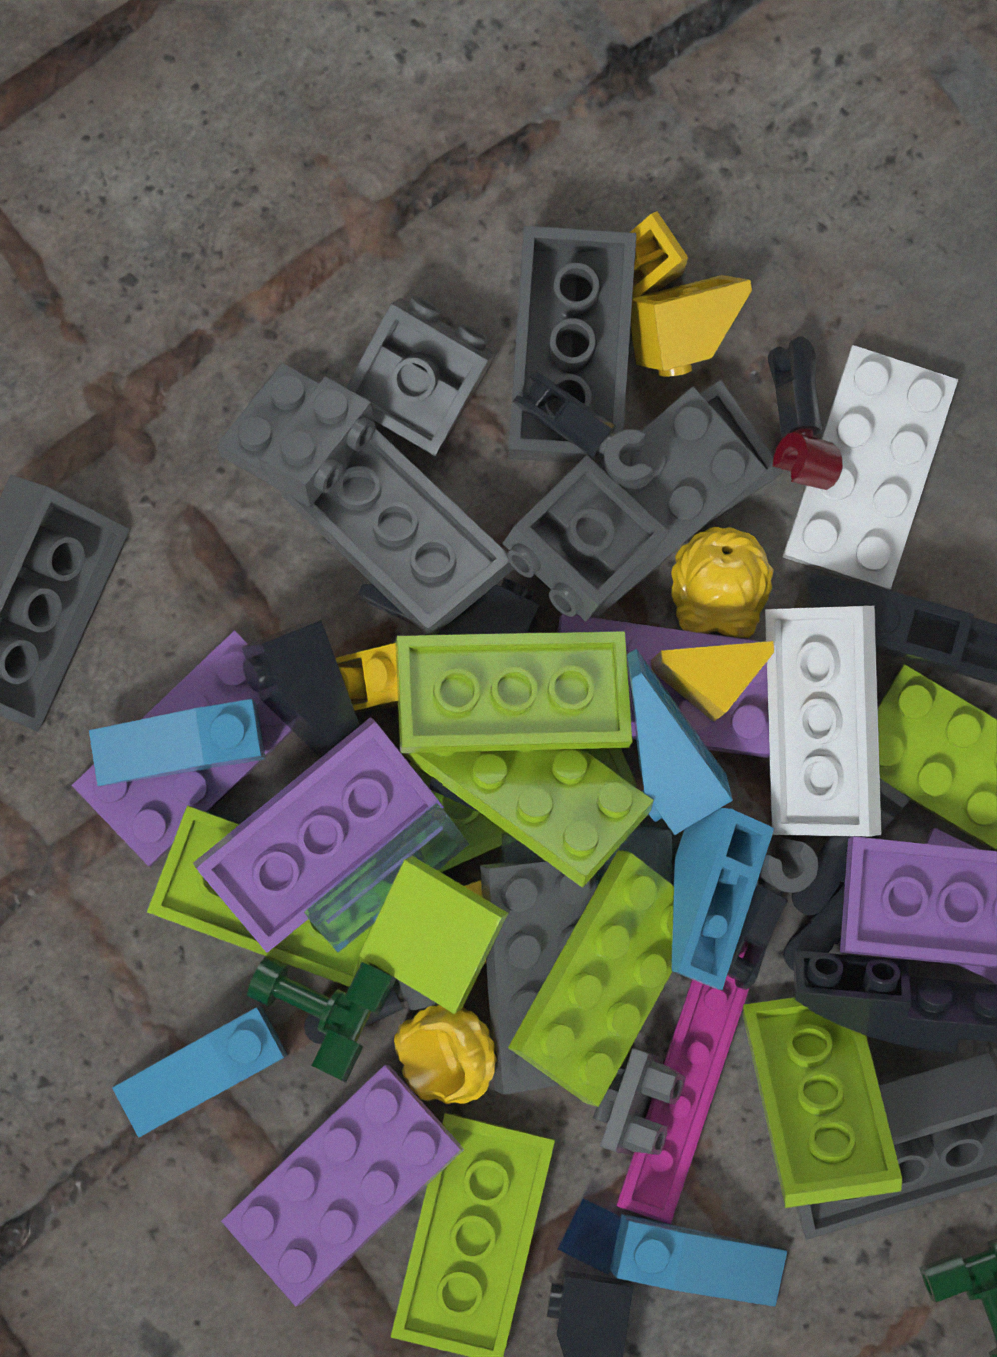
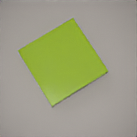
(433, 934)

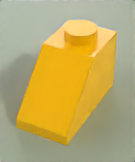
(685, 322)

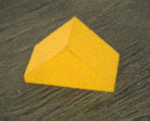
(657, 256)
(712, 674)

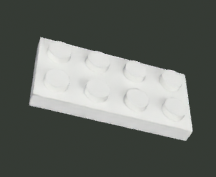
(887, 433)
(823, 721)

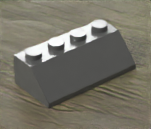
(571, 331)
(50, 580)
(942, 1141)

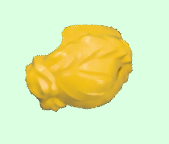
(719, 588)
(446, 1055)

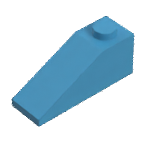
(178, 743)
(672, 757)
(713, 891)
(200, 1071)
(697, 1261)

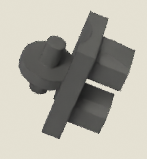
(628, 1102)

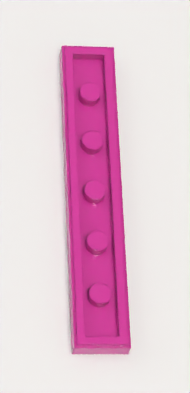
(698, 1053)

